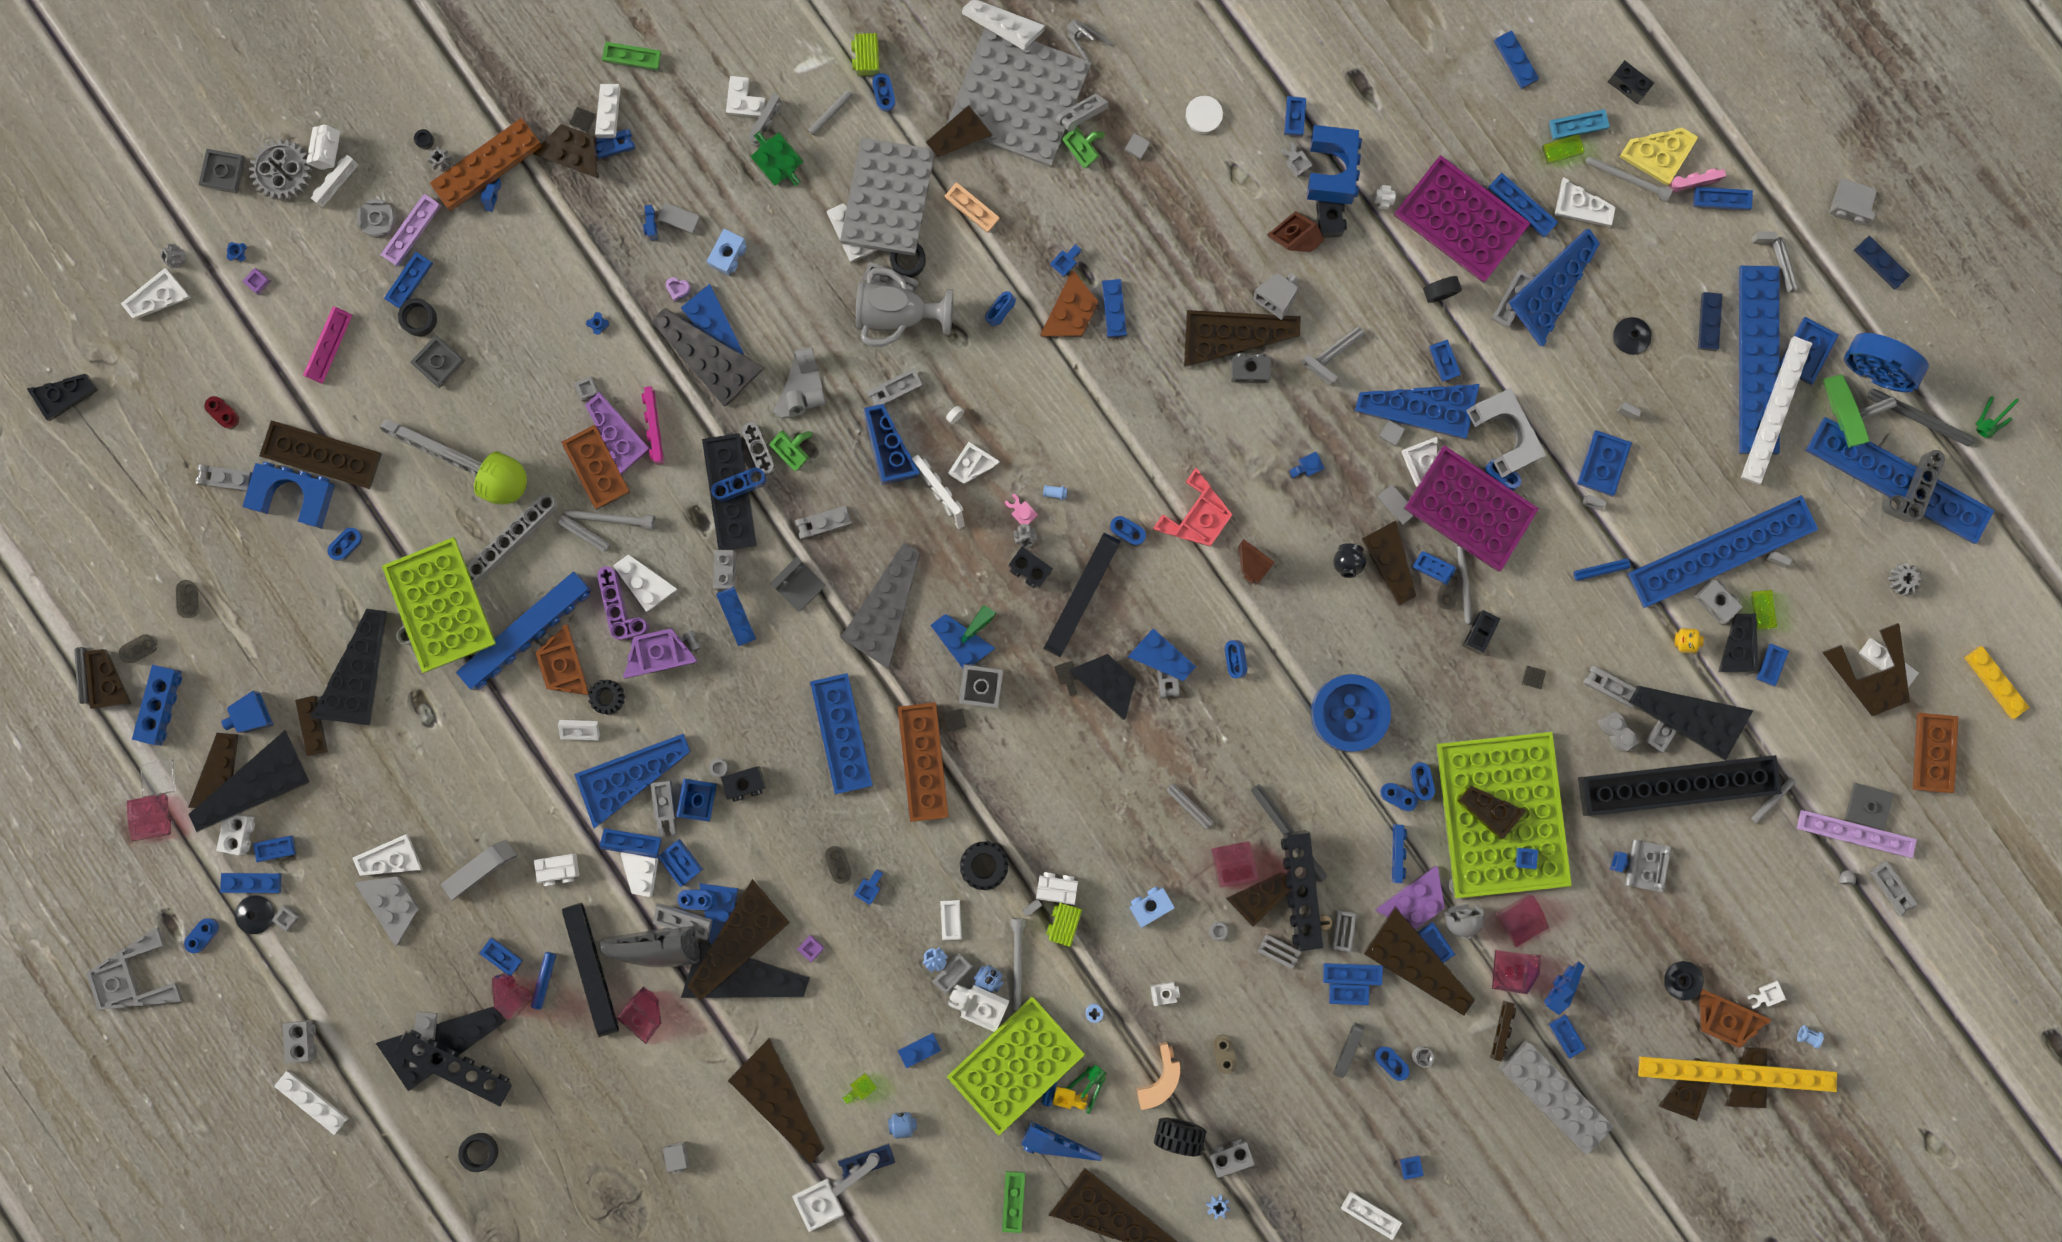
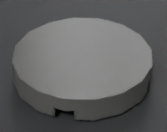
(376, 218)

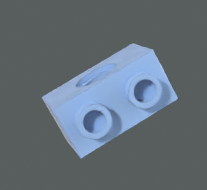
(727, 241)
(1162, 902)

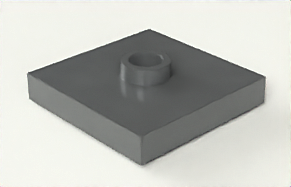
(222, 170)
(437, 361)
(1869, 806)

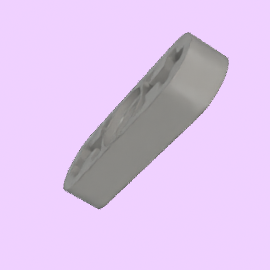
(757, 433)

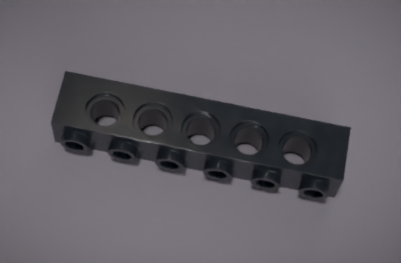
(1313, 938)
(495, 1095)

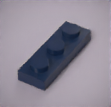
(1881, 262)
(1710, 321)

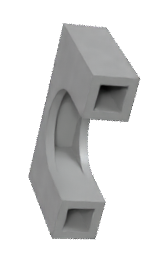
(1506, 408)

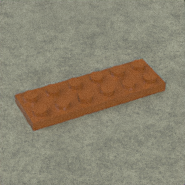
(485, 164)
(923, 762)

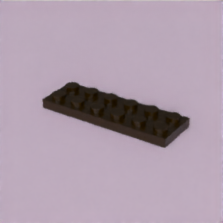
(320, 454)

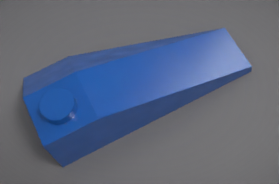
(1048, 1142)

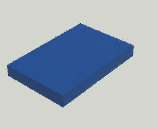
(1822, 343)
(1604, 463)

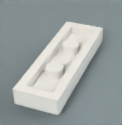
(607, 111)
(334, 181)
(1880, 658)
(1371, 1215)

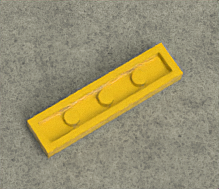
(1996, 682)

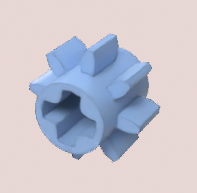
(935, 959)
(1215, 1201)

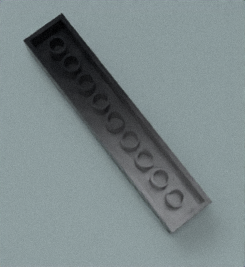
(1679, 785)

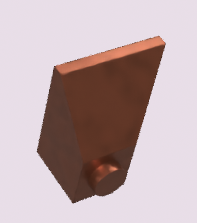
(1297, 233)
(1253, 562)

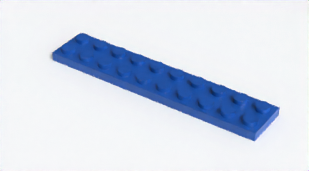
(1757, 348)
(1893, 477)
(1722, 551)

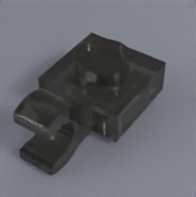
(1066, 677)

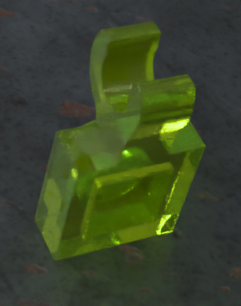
(861, 1087)

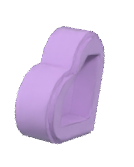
(677, 288)

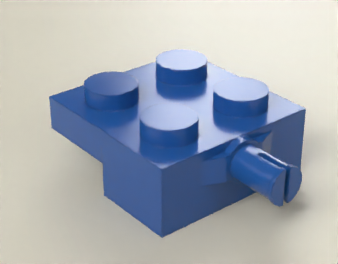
(1564, 988)

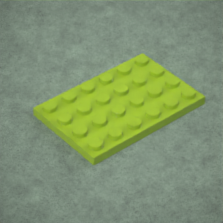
(438, 605)
(1015, 1065)

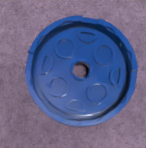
(1886, 362)
(1370, 709)

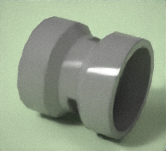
(1426, 1056)

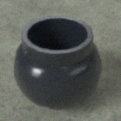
(1349, 560)

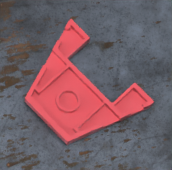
(1204, 519)

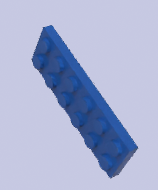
(841, 733)

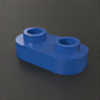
(883, 93)
(1000, 308)
(1514, 477)
(1128, 530)
(344, 542)
(1236, 659)
(1424, 780)
(1398, 797)
(694, 899)
(200, 936)
(1391, 1062)

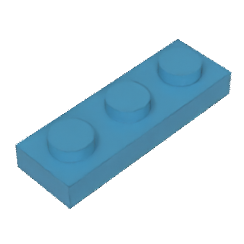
(1579, 124)

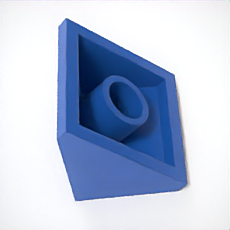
(696, 800)

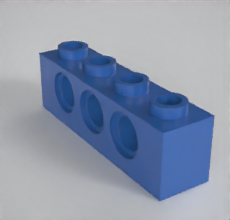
(148, 712)

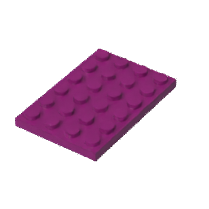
(1462, 219)
(1471, 508)

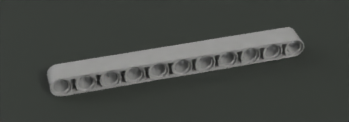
(496, 544)

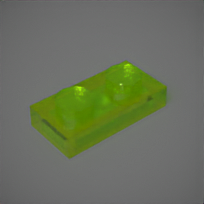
(1563, 149)
(1764, 609)

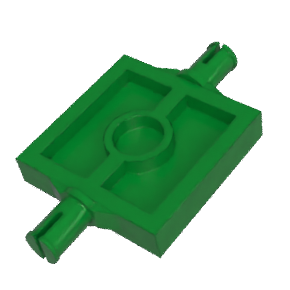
(777, 158)

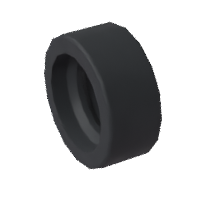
(912, 272)
(1442, 289)
(404, 310)
(463, 1157)

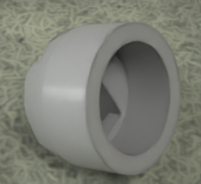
(1847, 878)

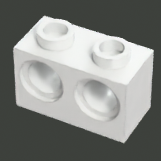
(230, 832)

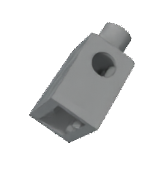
(1277, 294)

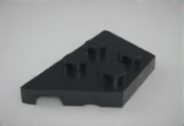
(1107, 682)

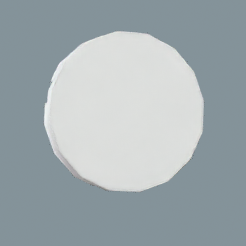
(1204, 114)

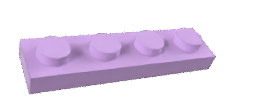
(410, 230)

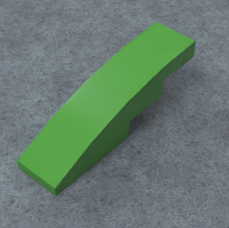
(1846, 411)

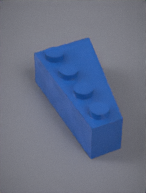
(889, 451)

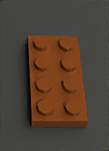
(595, 467)
(1935, 753)

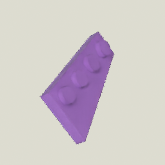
(618, 436)

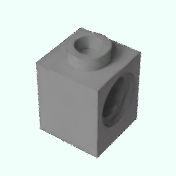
(676, 1157)

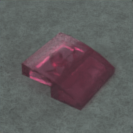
(148, 817)

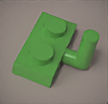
(1082, 146)
(790, 450)

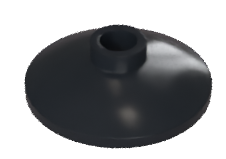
(1626, 342)
(263, 914)
(1693, 980)

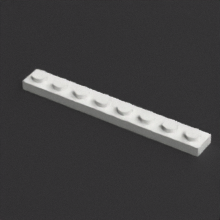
(1776, 410)

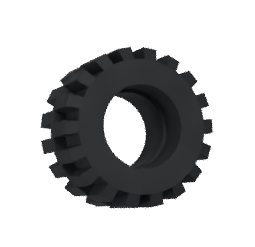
(972, 878)
(1180, 1137)

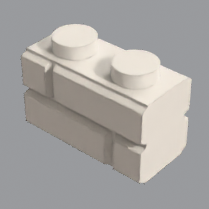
(323, 147)
(556, 868)
(1057, 889)

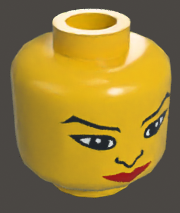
(1688, 640)

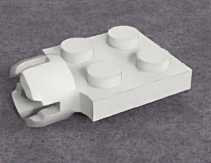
(979, 1006)

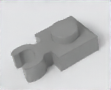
(1297, 162)

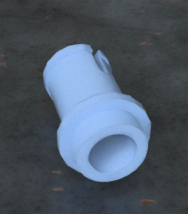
(1055, 492)

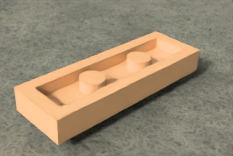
(972, 207)

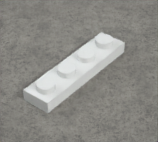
(311, 1102)

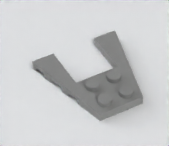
(114, 984)

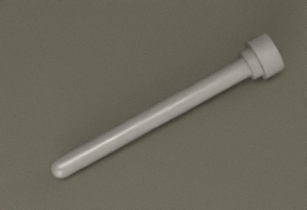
(1662, 192)
(646, 522)
(1465, 586)
(1017, 926)

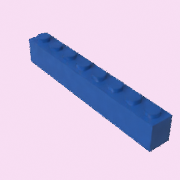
(524, 631)

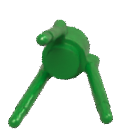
(1988, 428)
(1095, 1075)

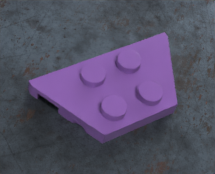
(657, 653)
(1418, 900)

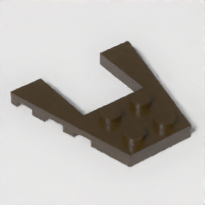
(1881, 689)

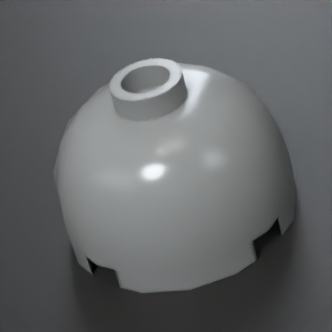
(1464, 920)

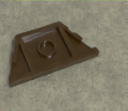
(571, 149)

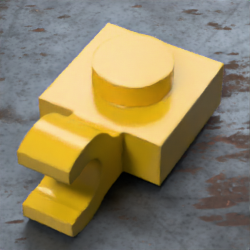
(1066, 1098)

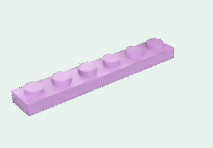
(1856, 834)

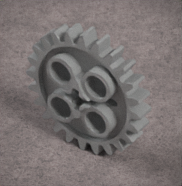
(268, 182)

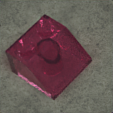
(1522, 920)

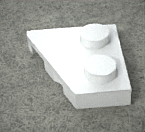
(971, 464)
(640, 873)

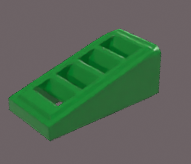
(982, 619)

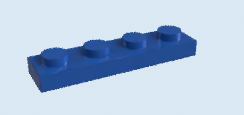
(1522, 204)

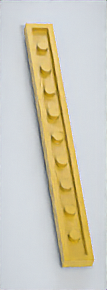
(1737, 1074)

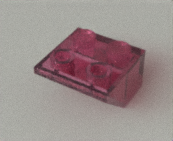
(1234, 864)
(508, 996)

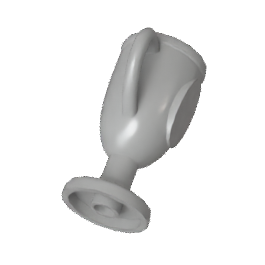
(896, 308)

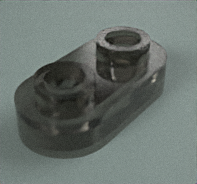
(1449, 591)
(185, 599)
(139, 648)
(836, 865)

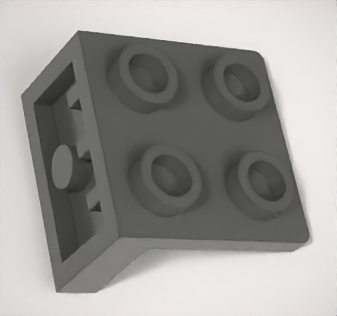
(797, 584)

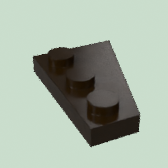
(959, 132)
(103, 681)
(1492, 812)
(1747, 1094)

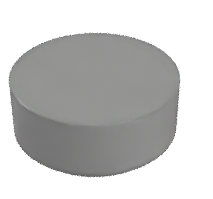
(719, 768)
(1218, 931)

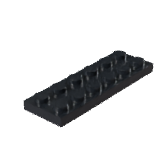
(732, 517)

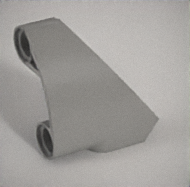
(803, 386)

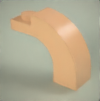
(1161, 1090)

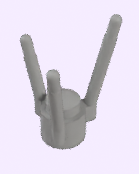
(1078, 29)

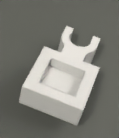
(1769, 993)

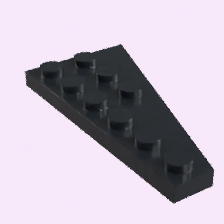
(455, 1034)

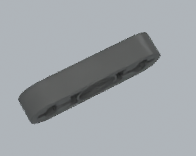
(1348, 1050)

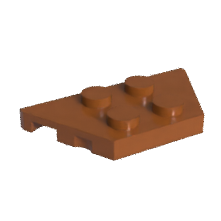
(1071, 310)
(561, 664)
(1728, 1020)

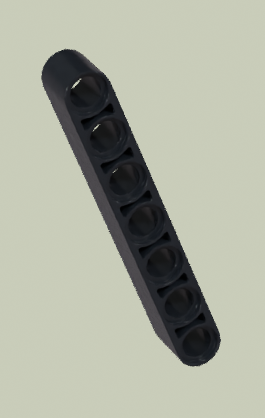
(1082, 595)
(590, 969)

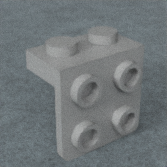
(1853, 202)

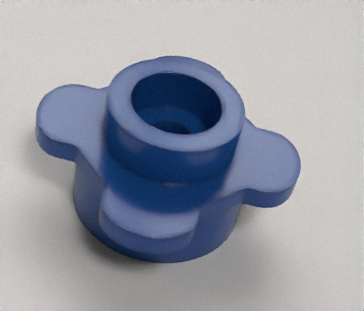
(232, 247)
(603, 324)

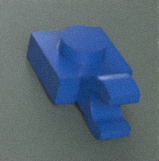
(490, 196)
(1064, 261)
(1309, 465)
(868, 889)

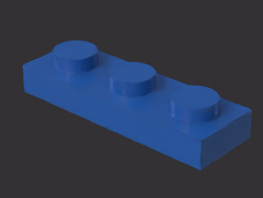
(1516, 59)
(1722, 198)
(408, 280)
(1114, 308)
(736, 616)
(630, 843)
(1398, 853)
(250, 883)
(1352, 973)

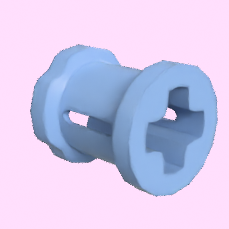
(1098, 1017)
(1809, 1036)

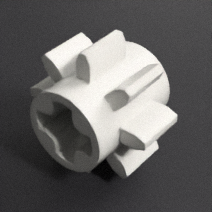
(1384, 197)

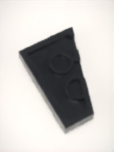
(60, 396)
(1741, 646)

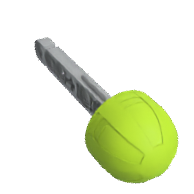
(497, 479)

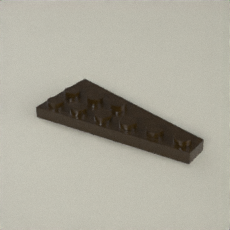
(1221, 334)
(744, 933)
(1412, 958)
(771, 1092)
(1105, 1212)

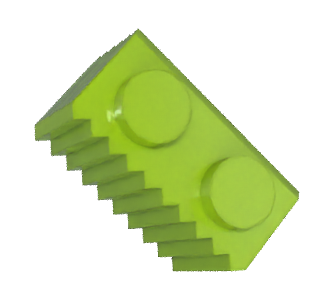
(866, 54)
(1064, 924)

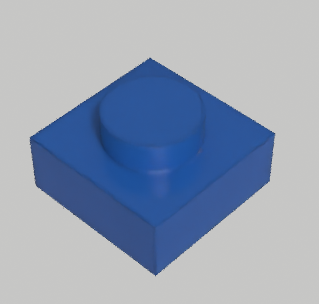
(1526, 858)
(1619, 862)
(1411, 1167)

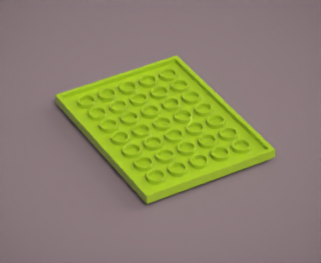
(1524, 774)

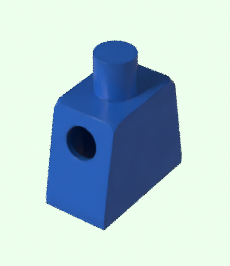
(248, 714)

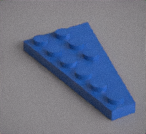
(1551, 289)
(1426, 408)
(620, 780)

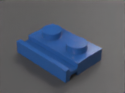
(680, 862)

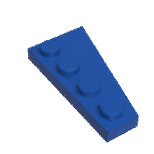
(708, 315)

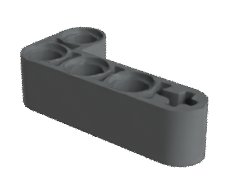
(1917, 484)

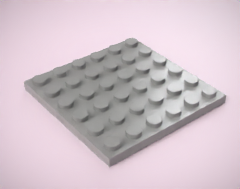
(1021, 94)

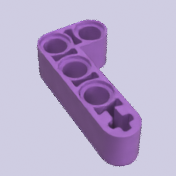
(618, 602)

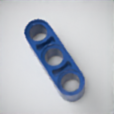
(729, 484)

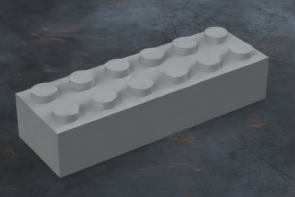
(1555, 1097)

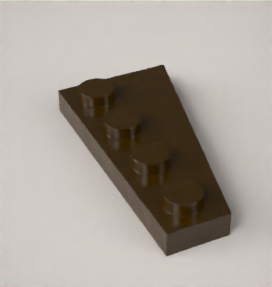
(1389, 557)
(217, 768)

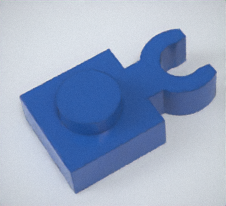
(650, 227)

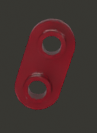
(221, 411)

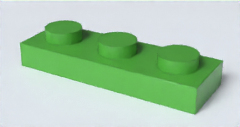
(631, 56)
(1013, 1201)

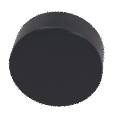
(423, 139)

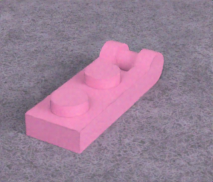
(1696, 180)

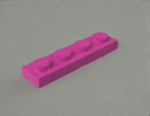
(327, 345)
(653, 433)

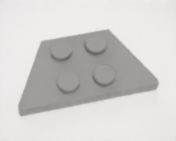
(390, 904)

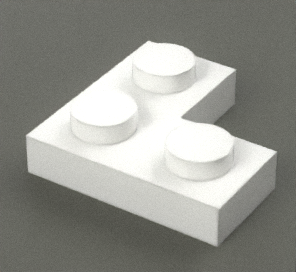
(739, 102)

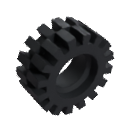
(595, 693)

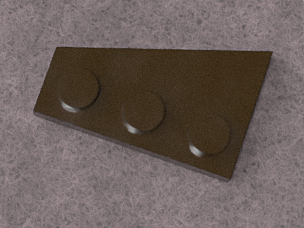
(1259, 898)
(1686, 1097)

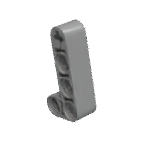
(478, 869)

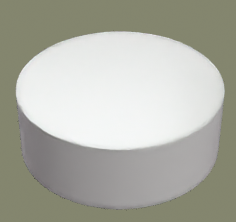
(955, 414)

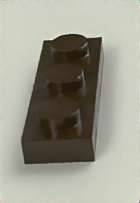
(311, 728)
(1503, 1031)

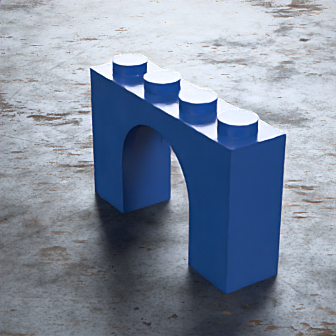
(1345, 145)
(267, 479)

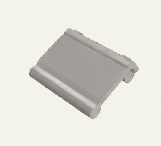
(1648, 866)

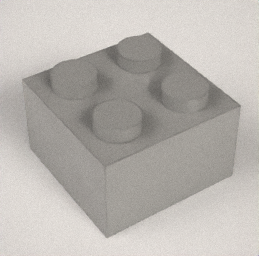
(980, 685)

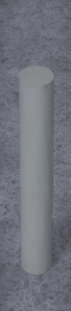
(830, 112)
(1772, 801)

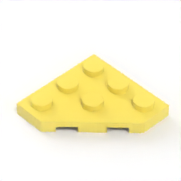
(1660, 153)

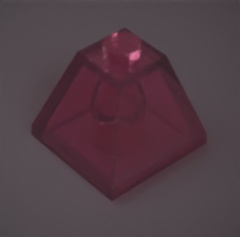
(1515, 971)
(642, 1015)

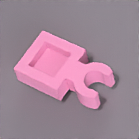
(1023, 512)

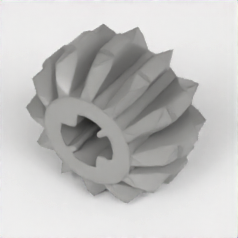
(1898, 581)

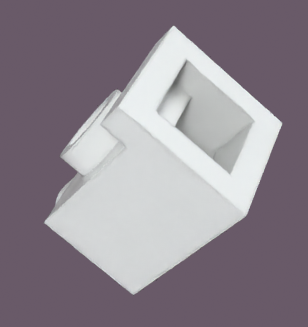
(1158, 989)

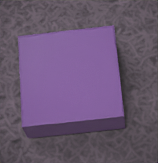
(256, 281)
(810, 948)

